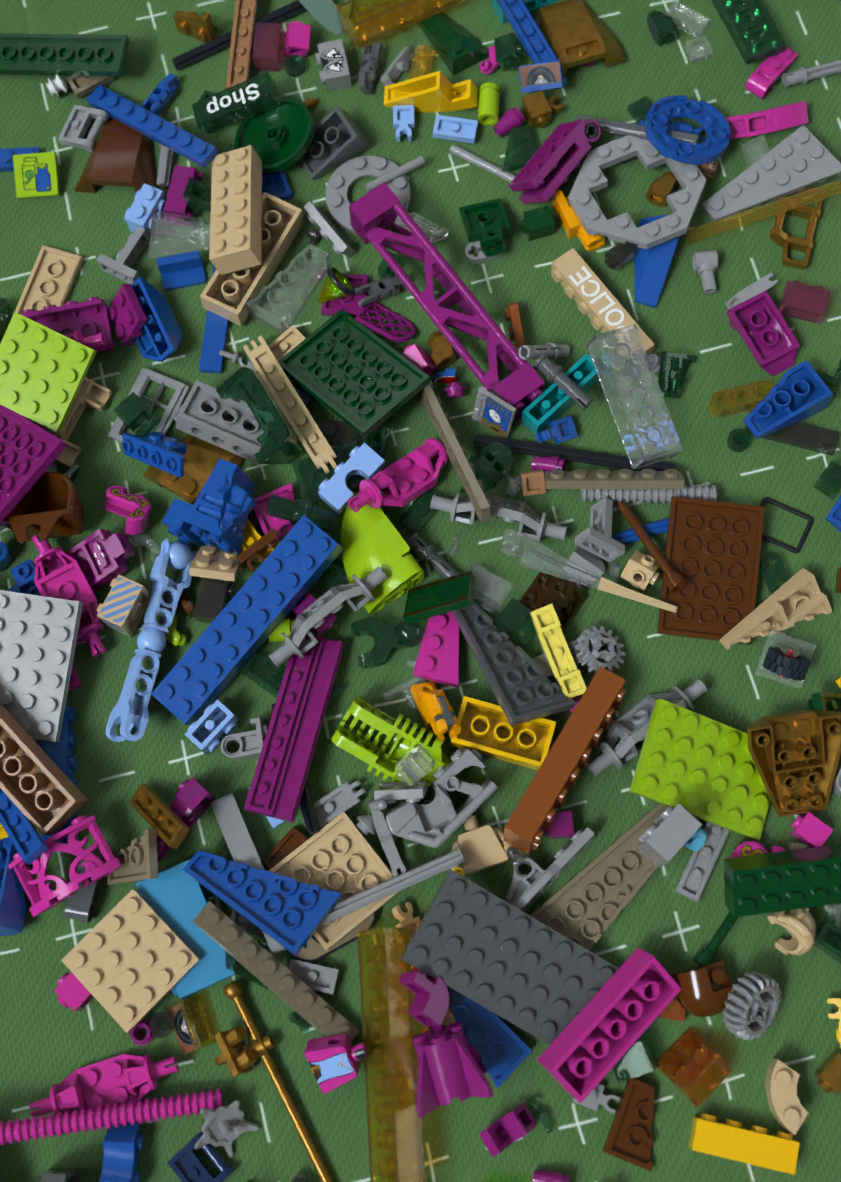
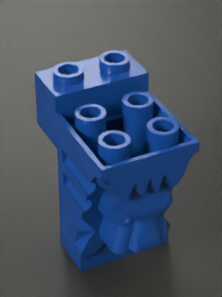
(218, 511)

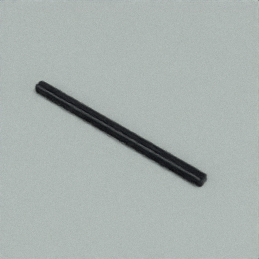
(225, 40)
(569, 454)

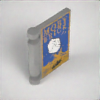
(493, 412)

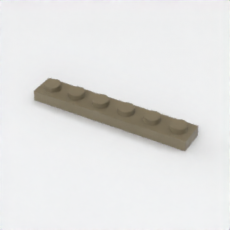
(614, 479)

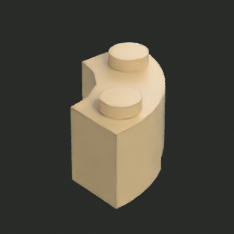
(782, 1096)

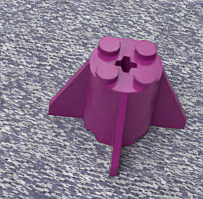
(447, 1068)

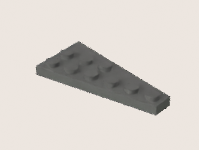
(511, 673)

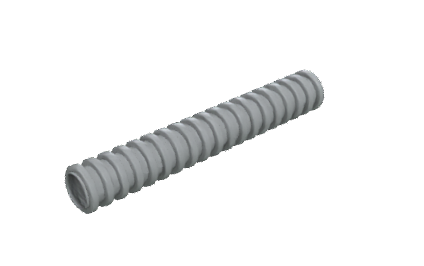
(649, 495)

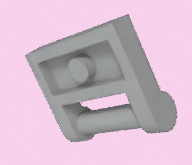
(78, 124)

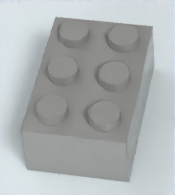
(671, 833)

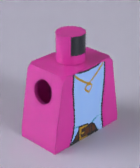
(334, 1060)

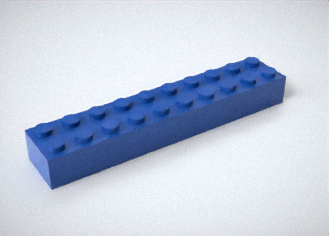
(247, 621)

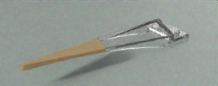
(542, 559)

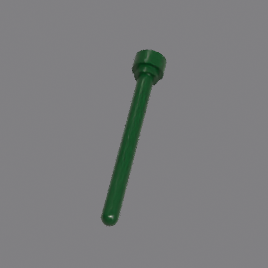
(706, 955)

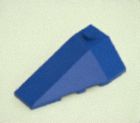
(793, 399)

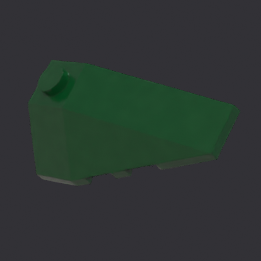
(452, 43)

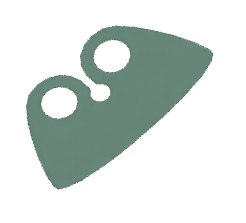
(325, 13)

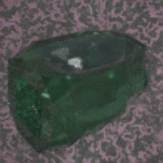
(662, 28)

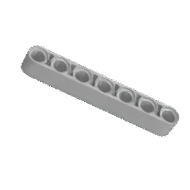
(239, 842)

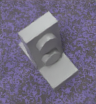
(126, 257)
(598, 536)

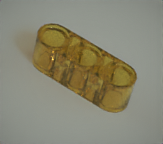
(730, 402)

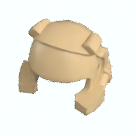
(800, 926)

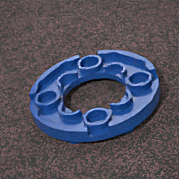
(682, 151)

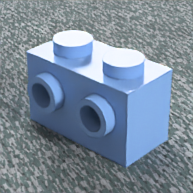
(145, 204)
(212, 727)

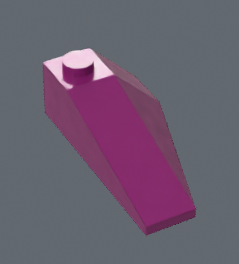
(189, 806)

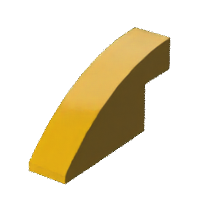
(432, 94)

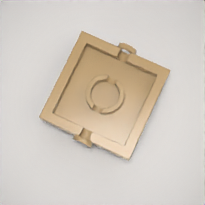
(215, 564)

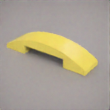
(557, 651)

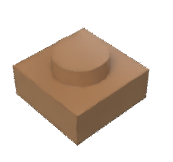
(533, 482)

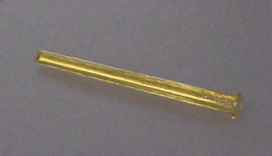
(764, 211)

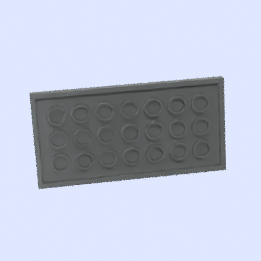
(505, 959)

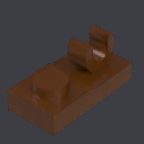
(266, 541)

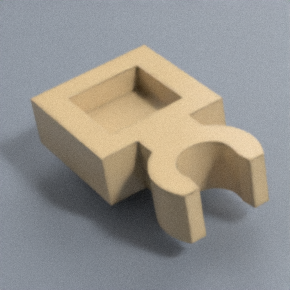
(406, 918)

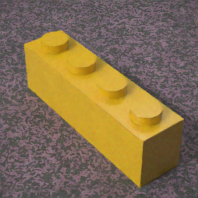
(744, 1144)

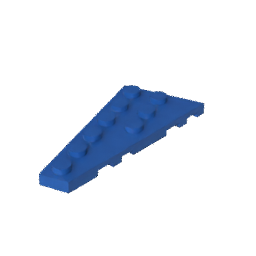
(270, 901)

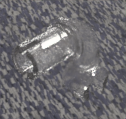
(146, 540)

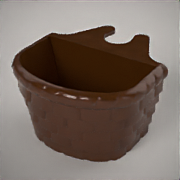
(47, 509)

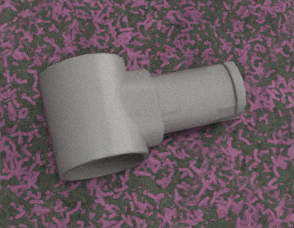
(706, 264)

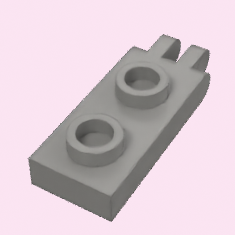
(338, 801)

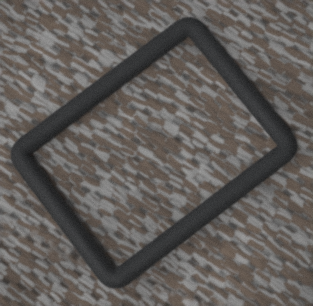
(798, 513)

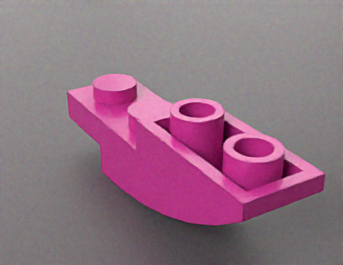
(768, 120)

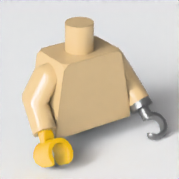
(483, 848)

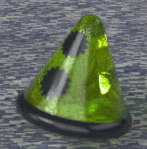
(334, 286)

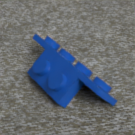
(156, 451)

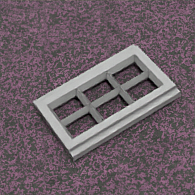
(139, 387)

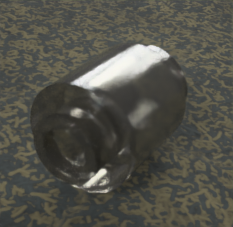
(620, 255)

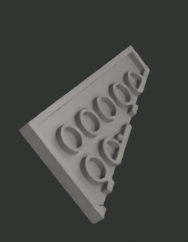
(780, 172)

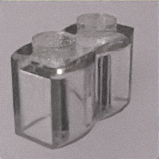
(490, 589)

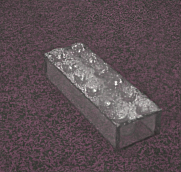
(634, 396)

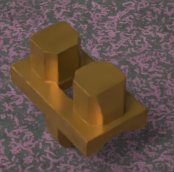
(238, 1060)

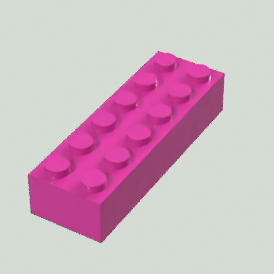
(609, 1024)

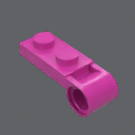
(769, 72)

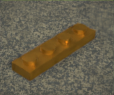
(159, 816)

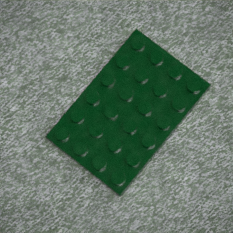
(354, 373)

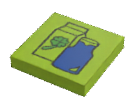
(36, 175)

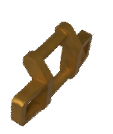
(798, 244)

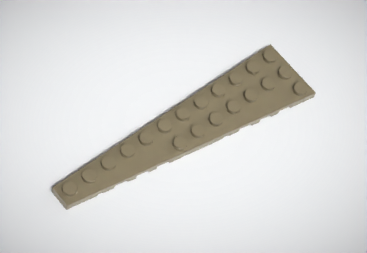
(602, 889)

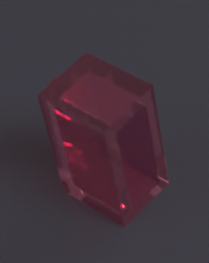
(268, 47)
(804, 301)

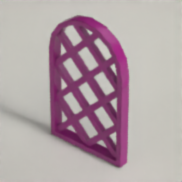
(395, 316)

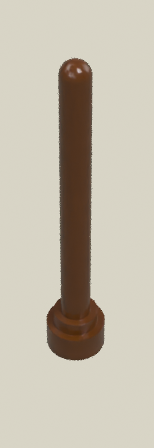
(674, 580)

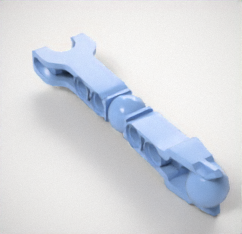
(151, 641)

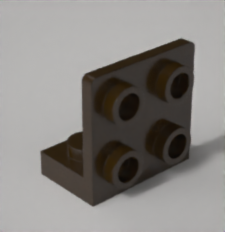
(557, 591)

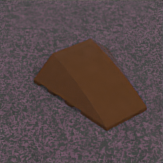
(118, 159)

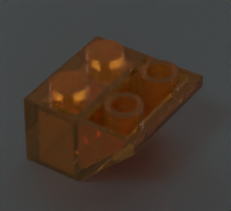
(693, 1067)

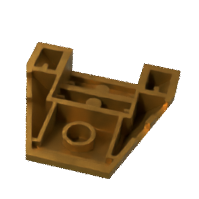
(198, 466)

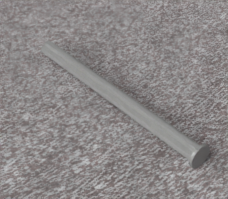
(395, 884)

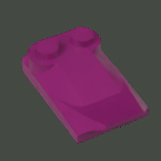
(765, 333)

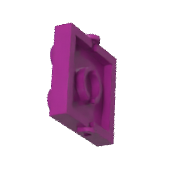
(126, 315)

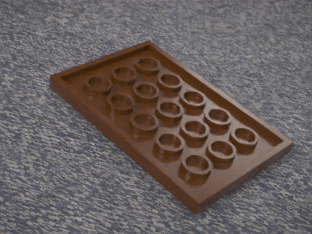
(719, 557)

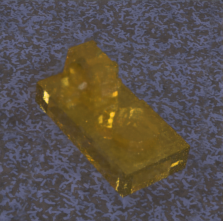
(421, 62)

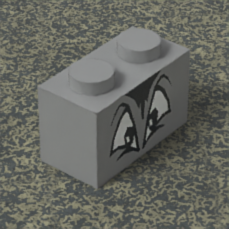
(334, 65)

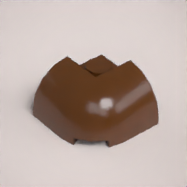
(704, 988)

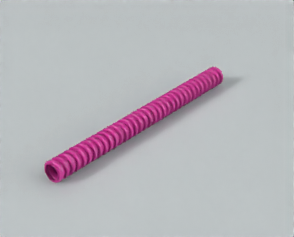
(108, 1116)

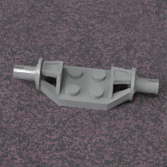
(508, 509)
(314, 614)
(633, 726)

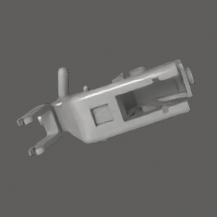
(431, 822)

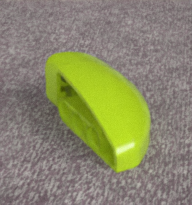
(374, 542)

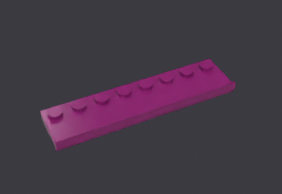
(294, 730)

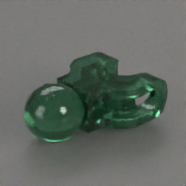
(387, 639)

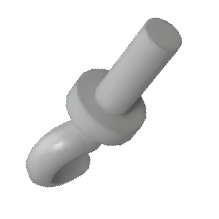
(234, 357)

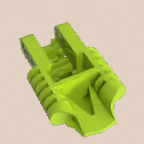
(384, 740)

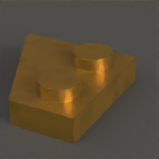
(195, 26)

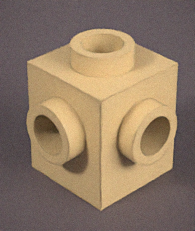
(640, 570)

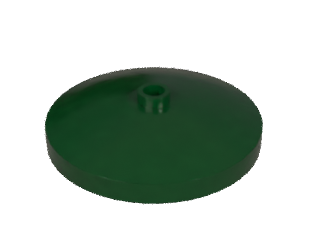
(278, 134)

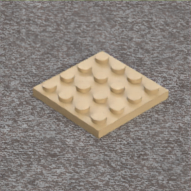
(339, 862)
(130, 960)

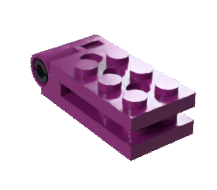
(555, 160)

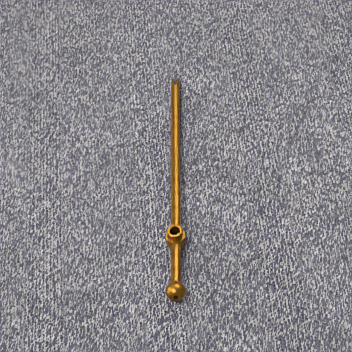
(262, 1047)

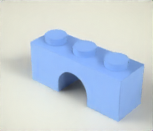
(362, 462)

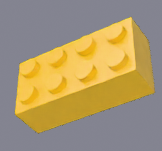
(491, 734)

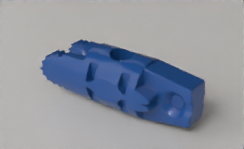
(161, 94)

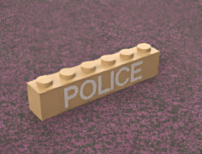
(593, 296)

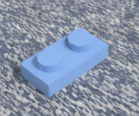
(455, 129)

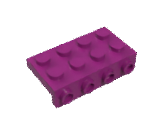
(87, 316)

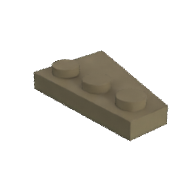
(137, 861)

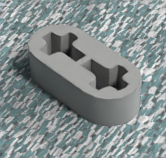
(481, 258)

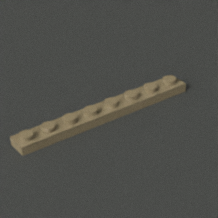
(456, 453)
(272, 973)

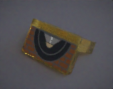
(192, 1024)

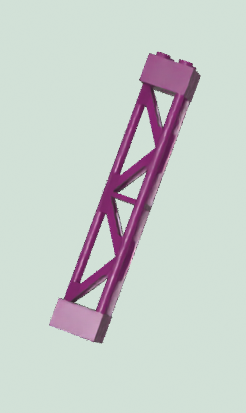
(371, 219)

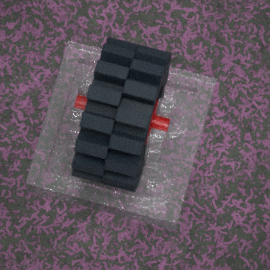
(785, 658)

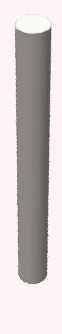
(481, 163)

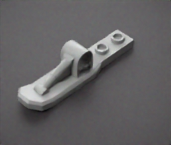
(528, 888)

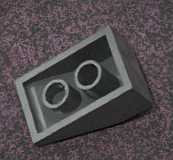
(334, 143)

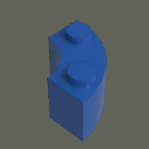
(122, 1154)

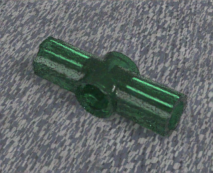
(294, 509)

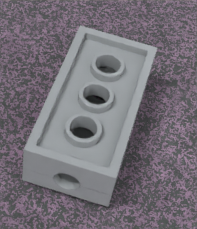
(220, 421)

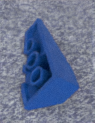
(652, 268)
(11, 892)

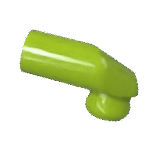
(174, 635)

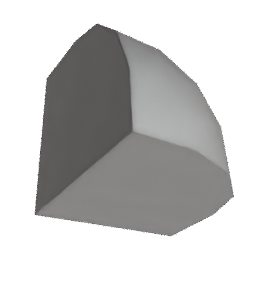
(588, 561)

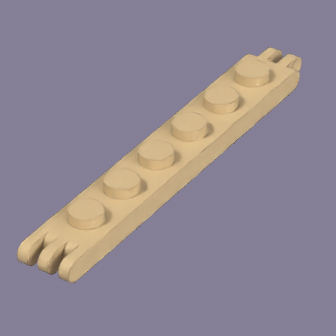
(291, 405)

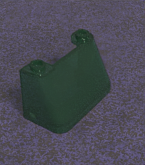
(278, 440)

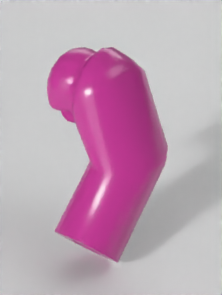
(490, 64)

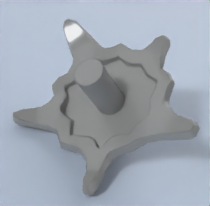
(224, 1126)

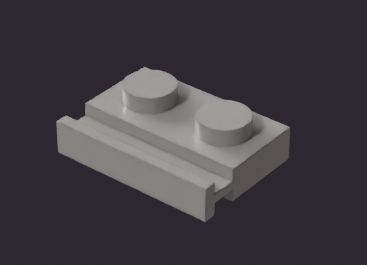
(400, 790)

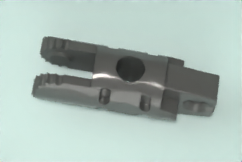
(369, 67)
(379, 290)

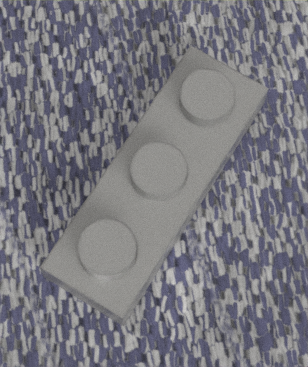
(328, 230)

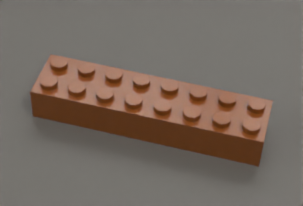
(563, 761)

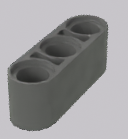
(84, 900)

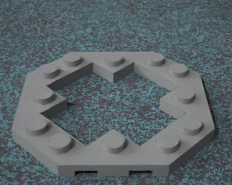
(622, 227)

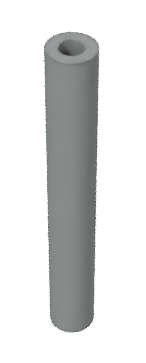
(395, 173)

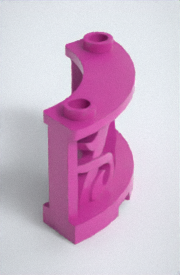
(41, 894)

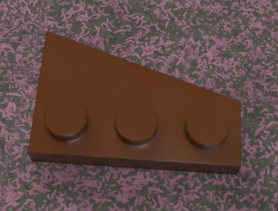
(632, 1125)

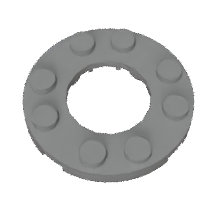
(349, 173)

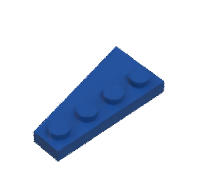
(489, 1036)

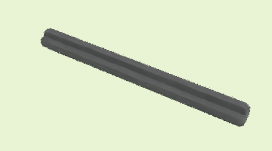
(624, 129)

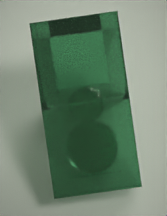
(197, 196)

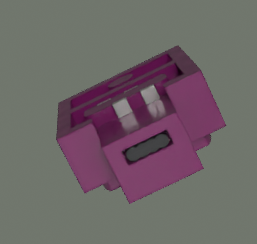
(102, 557)

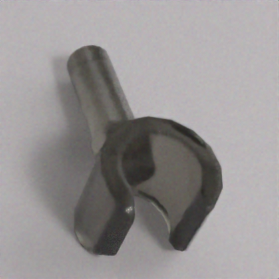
(314, 235)

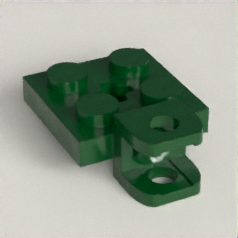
(489, 231)

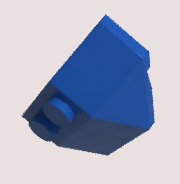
(161, 331)

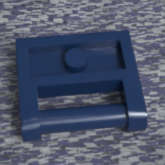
(192, 1169)

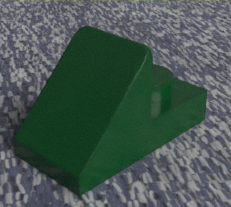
(825, 702)

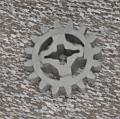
(594, 640)

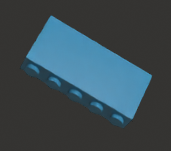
(178, 901)

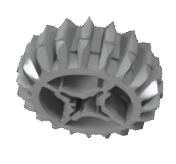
(751, 1005)

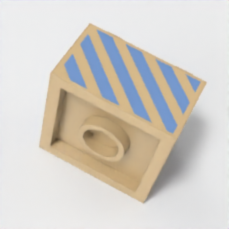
(124, 605)

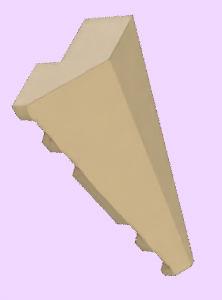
(791, 603)

